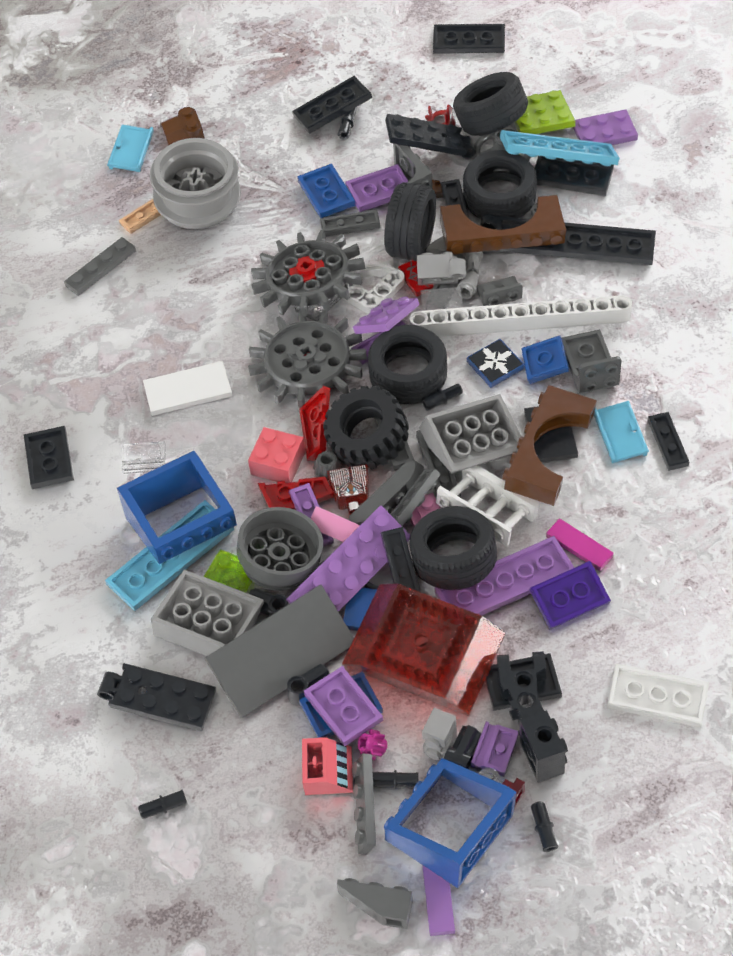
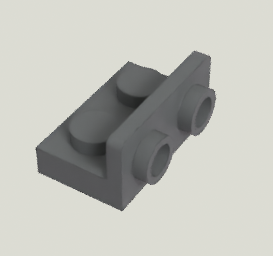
(500, 291)

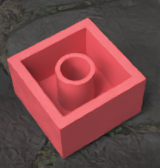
(276, 455)

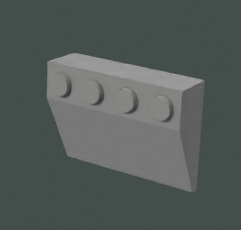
(471, 433)
(204, 613)

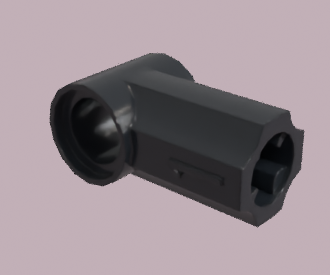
(271, 601)
(304, 681)
(463, 747)

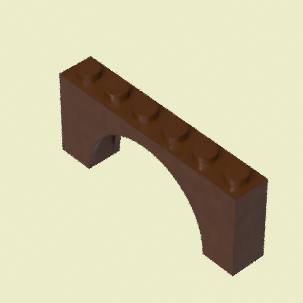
(465, 236)
(527, 473)

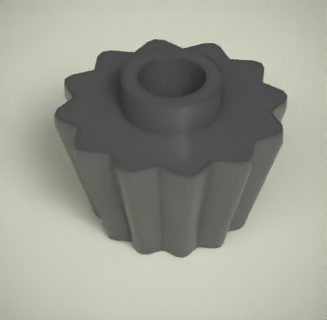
(325, 462)

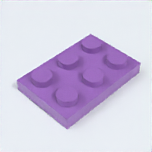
(606, 128)
(376, 187)
(386, 315)
(343, 706)

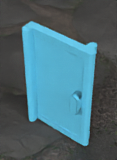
(130, 148)
(616, 428)

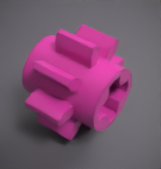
(372, 743)

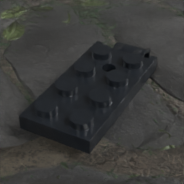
(429, 136)
(166, 698)

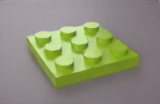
(545, 114)

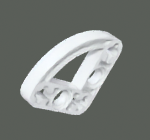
(372, 296)

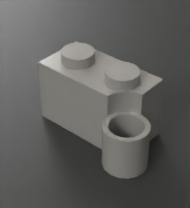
(440, 268)

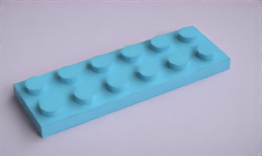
(559, 147)
(145, 577)

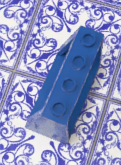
(166, 486)
(439, 859)

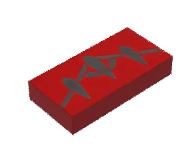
(411, 278)

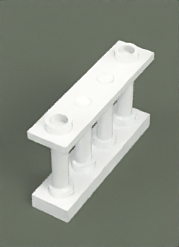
(494, 487)

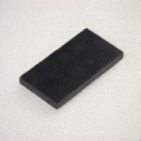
(468, 38)
(332, 104)
(573, 175)

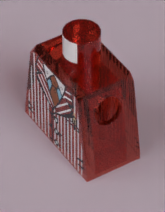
(349, 486)

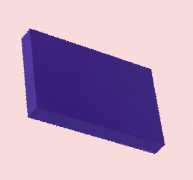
(569, 595)

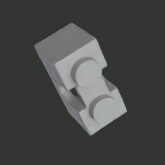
(439, 733)

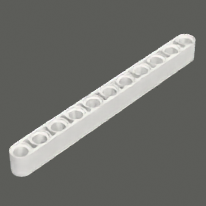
(524, 316)

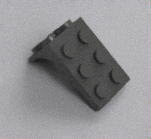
(412, 166)
(591, 361)

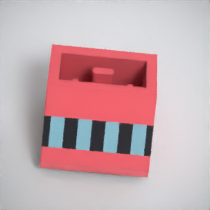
(326, 767)

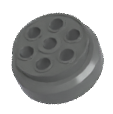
(279, 548)

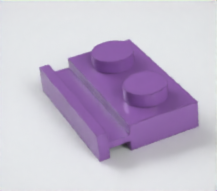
(495, 748)

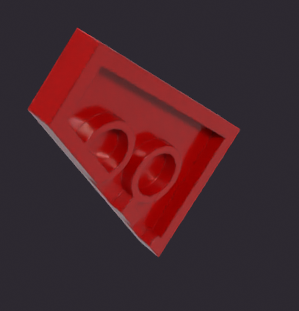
(312, 421)
(278, 494)

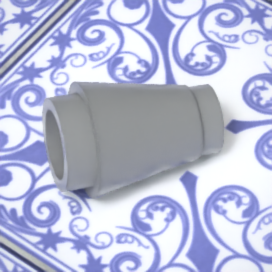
(469, 285)

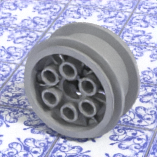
(195, 183)

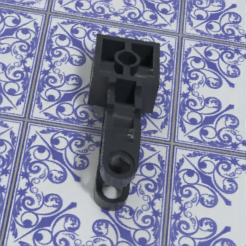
(537, 730)

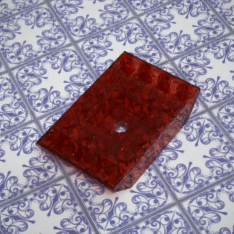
(445, 669)

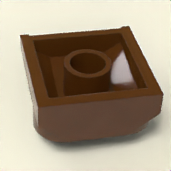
(182, 126)

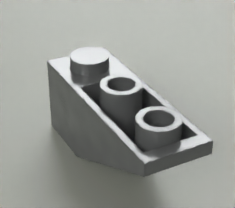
(384, 904)

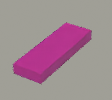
(580, 544)

